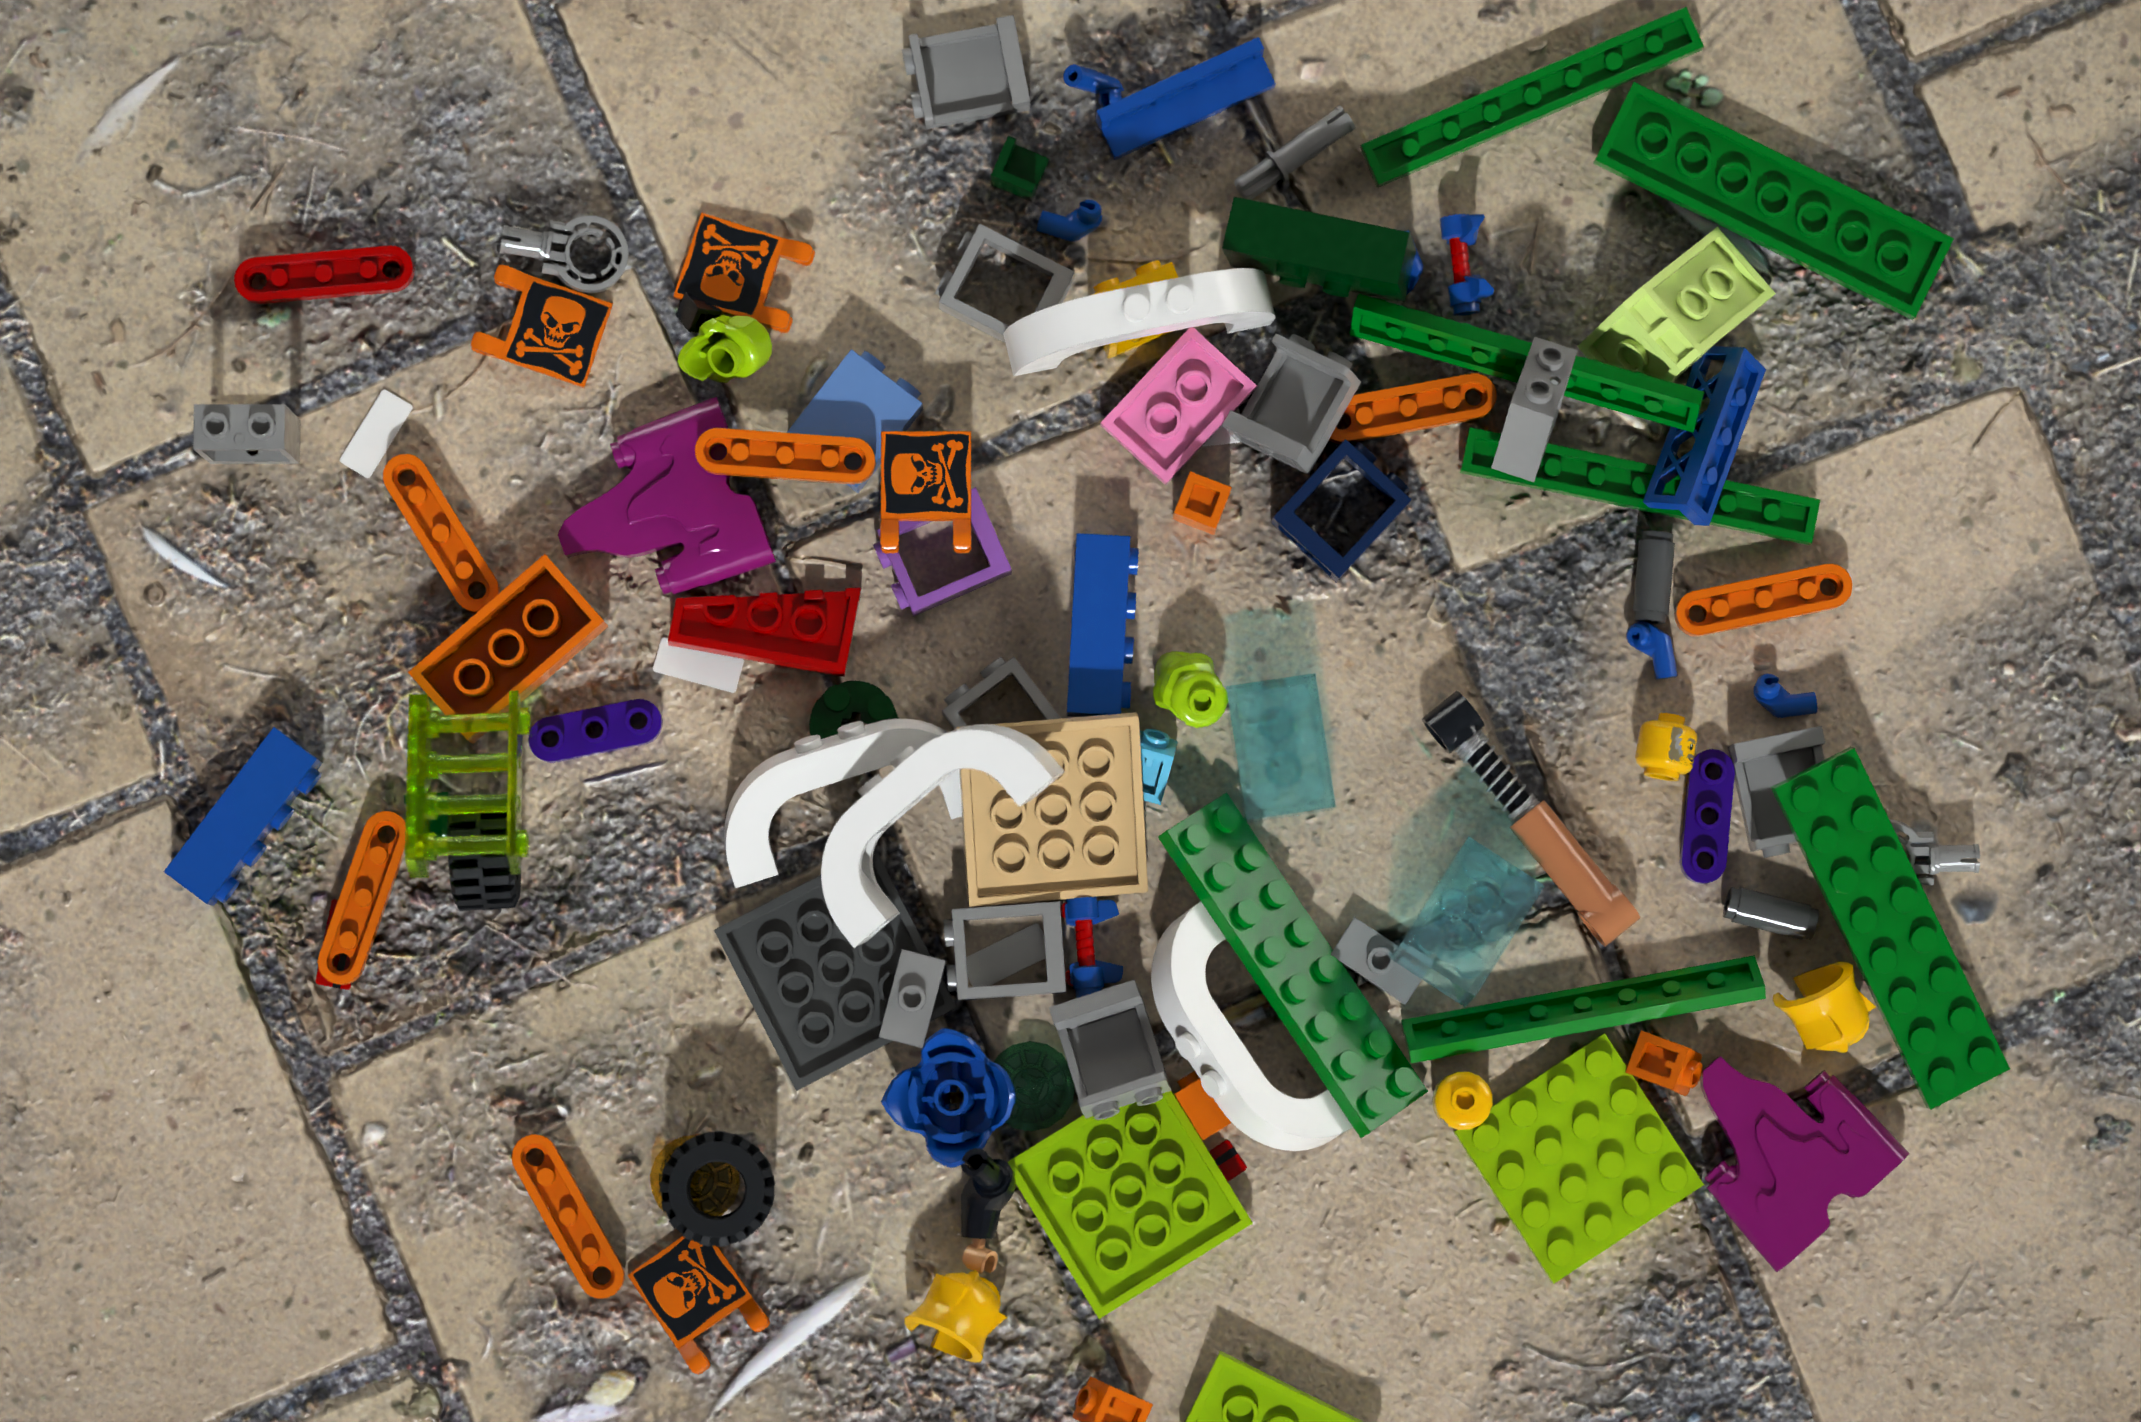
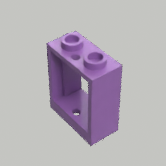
(991, 548)

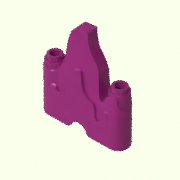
(673, 504)
(1790, 1162)

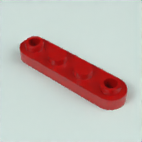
(324, 274)

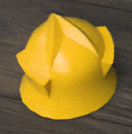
(1832, 1008)
(962, 1311)

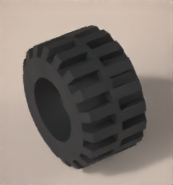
(481, 879)
(676, 1188)

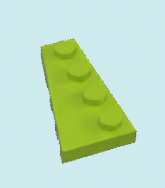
(1247, 1394)

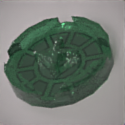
(1040, 1083)

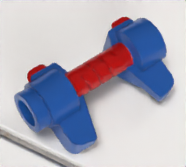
(1467, 289)
(1087, 973)

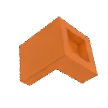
(1202, 503)

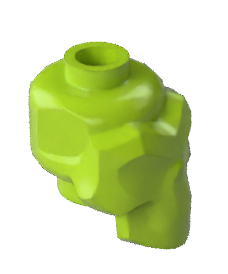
(726, 349)
(1189, 688)

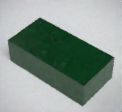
(1319, 250)

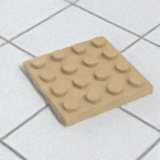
(1075, 835)

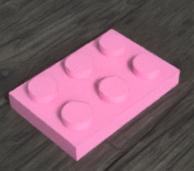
(1178, 405)

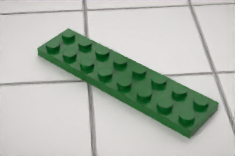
(1773, 201)
(1890, 928)
(1293, 965)

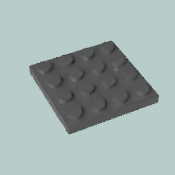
(812, 986)

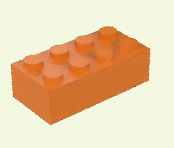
(509, 645)

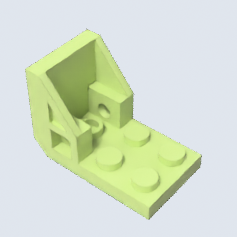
(1680, 311)

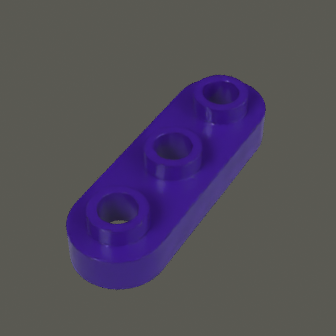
(616, 733)
(1696, 834)

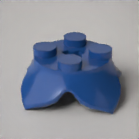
(921, 1095)

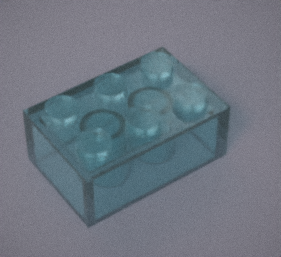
(1279, 748)
(1467, 922)

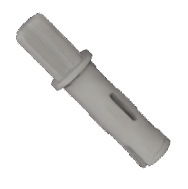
(1294, 153)

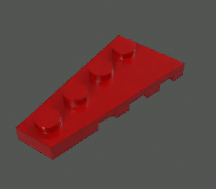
(786, 630)

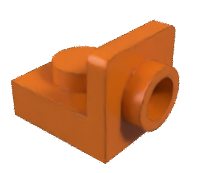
(1665, 1063)
(1109, 1404)

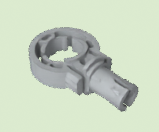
(538, 246)
(1938, 857)

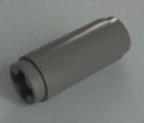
(1654, 577)
(1770, 913)

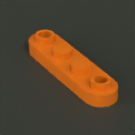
(1415, 407)
(785, 456)
(440, 532)
(1763, 600)
(363, 898)
(568, 1216)

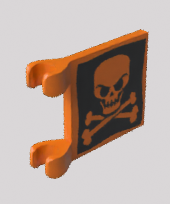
(735, 269)
(552, 328)
(925, 480)
(690, 1292)

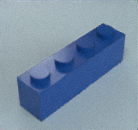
(1099, 625)
(244, 817)

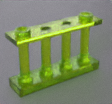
(426, 765)

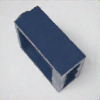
(1310, 542)

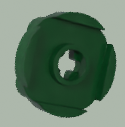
(845, 699)

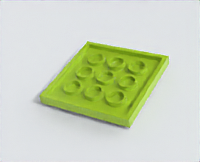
(1579, 1158)
(1128, 1199)

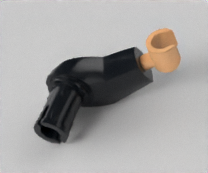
(982, 1200)

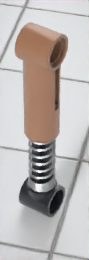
(1535, 824)

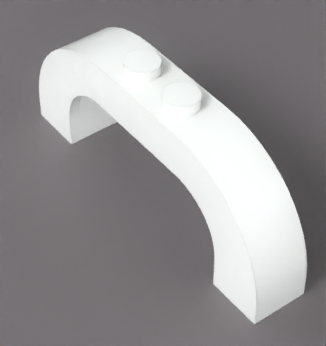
(1221, 296)
(808, 767)
(847, 861)
(1217, 1052)

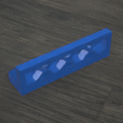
(1185, 99)
(1716, 436)

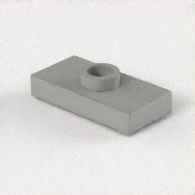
(1368, 956)
(912, 998)

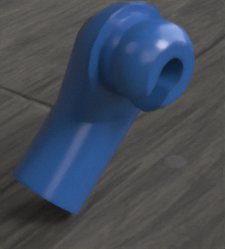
(1094, 82)
(1074, 225)
(1655, 644)

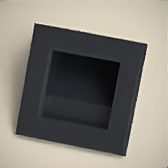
(694, 312)

